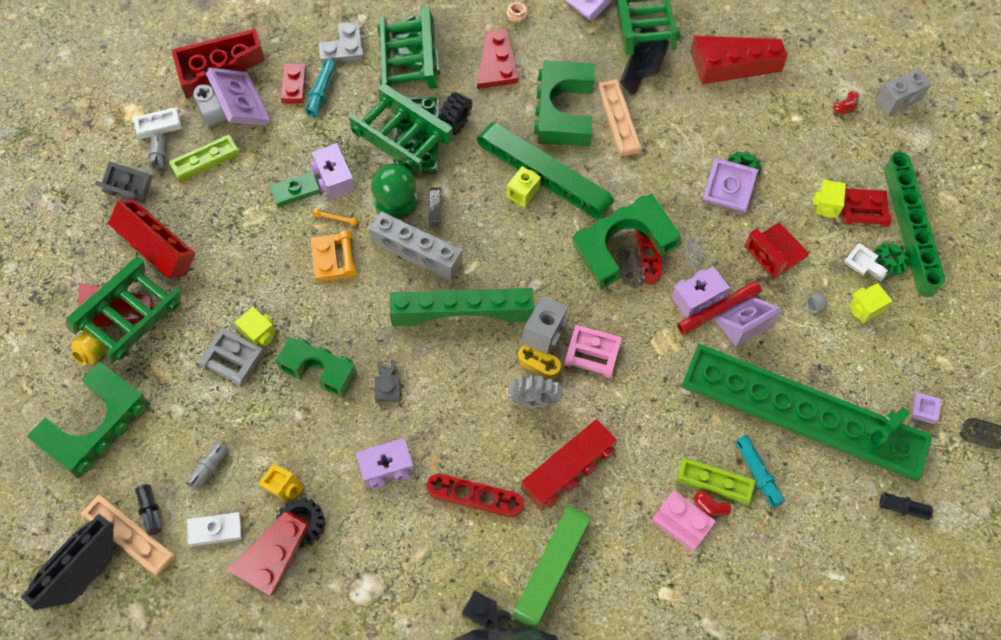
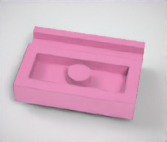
(683, 521)

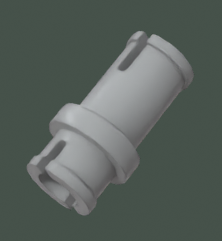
(157, 154)

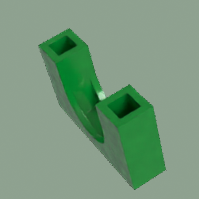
(553, 125)
(642, 215)
(79, 452)

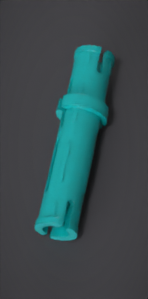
(318, 94)
(764, 479)

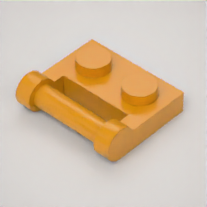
(326, 260)

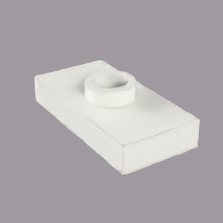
(157, 123)
(214, 529)

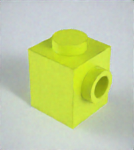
(523, 186)
(829, 198)
(869, 303)
(256, 328)

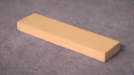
(619, 118)
(131, 537)

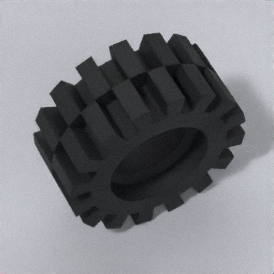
(456, 111)
(311, 509)

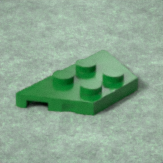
(413, 49)

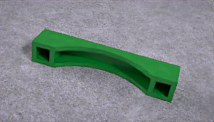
(423, 306)

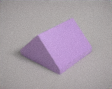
(748, 320)

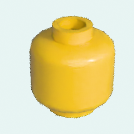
(87, 349)

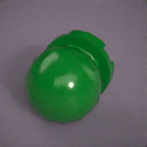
(394, 190)

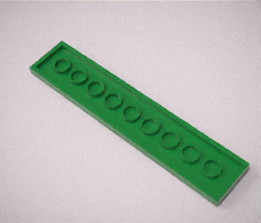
(805, 411)

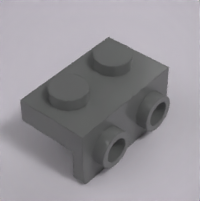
(125, 180)

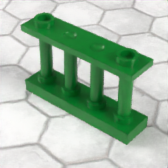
(628, 25)
(427, 56)
(404, 109)
(117, 288)

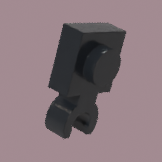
(482, 609)

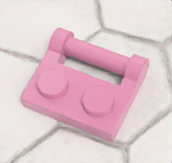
(594, 344)

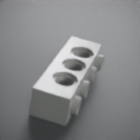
(416, 246)

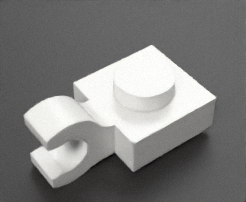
(864, 260)

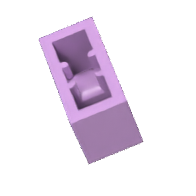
(333, 171)
(700, 291)
(393, 453)

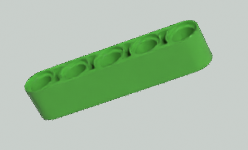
(551, 567)

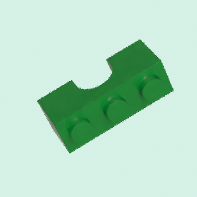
(300, 356)

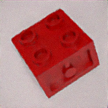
(775, 249)

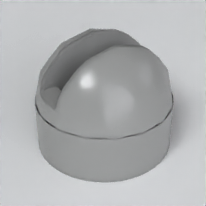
(816, 303)

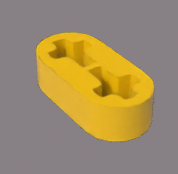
(539, 363)

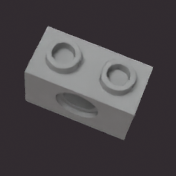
(903, 91)
(544, 325)

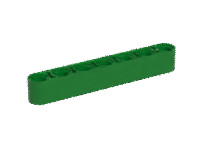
(553, 174)
(914, 224)

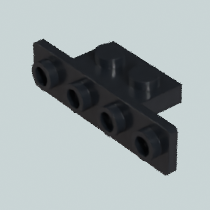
(644, 62)

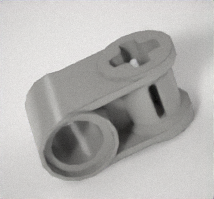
(209, 106)

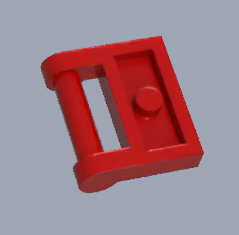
(866, 202)

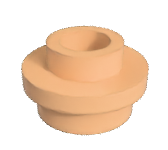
(517, 12)

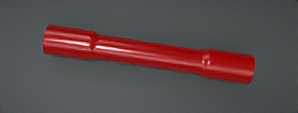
(697, 319)

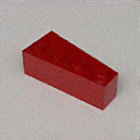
(228, 52)
(736, 57)

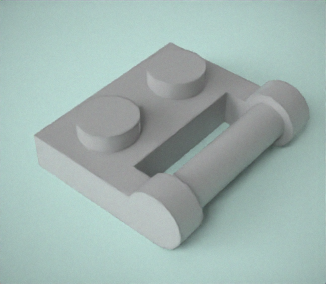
(235, 350)

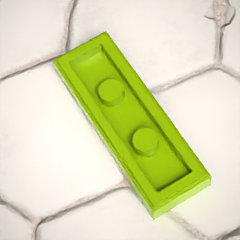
(204, 158)
(715, 481)

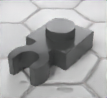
(387, 385)

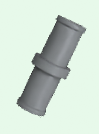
(207, 466)

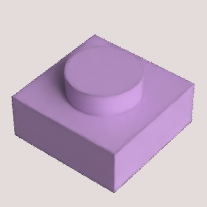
(925, 408)

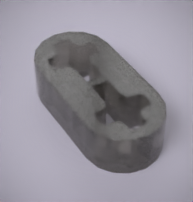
(435, 205)
(633, 265)
(983, 435)

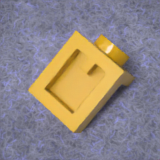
(281, 483)

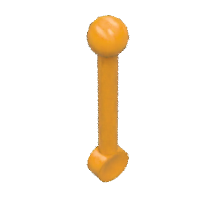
(318, 213)

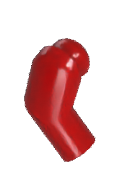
(847, 106)
(710, 506)

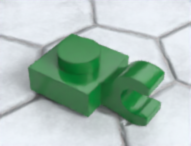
(892, 422)

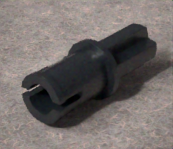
(905, 506)
(148, 509)

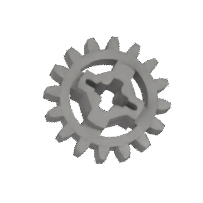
(534, 392)

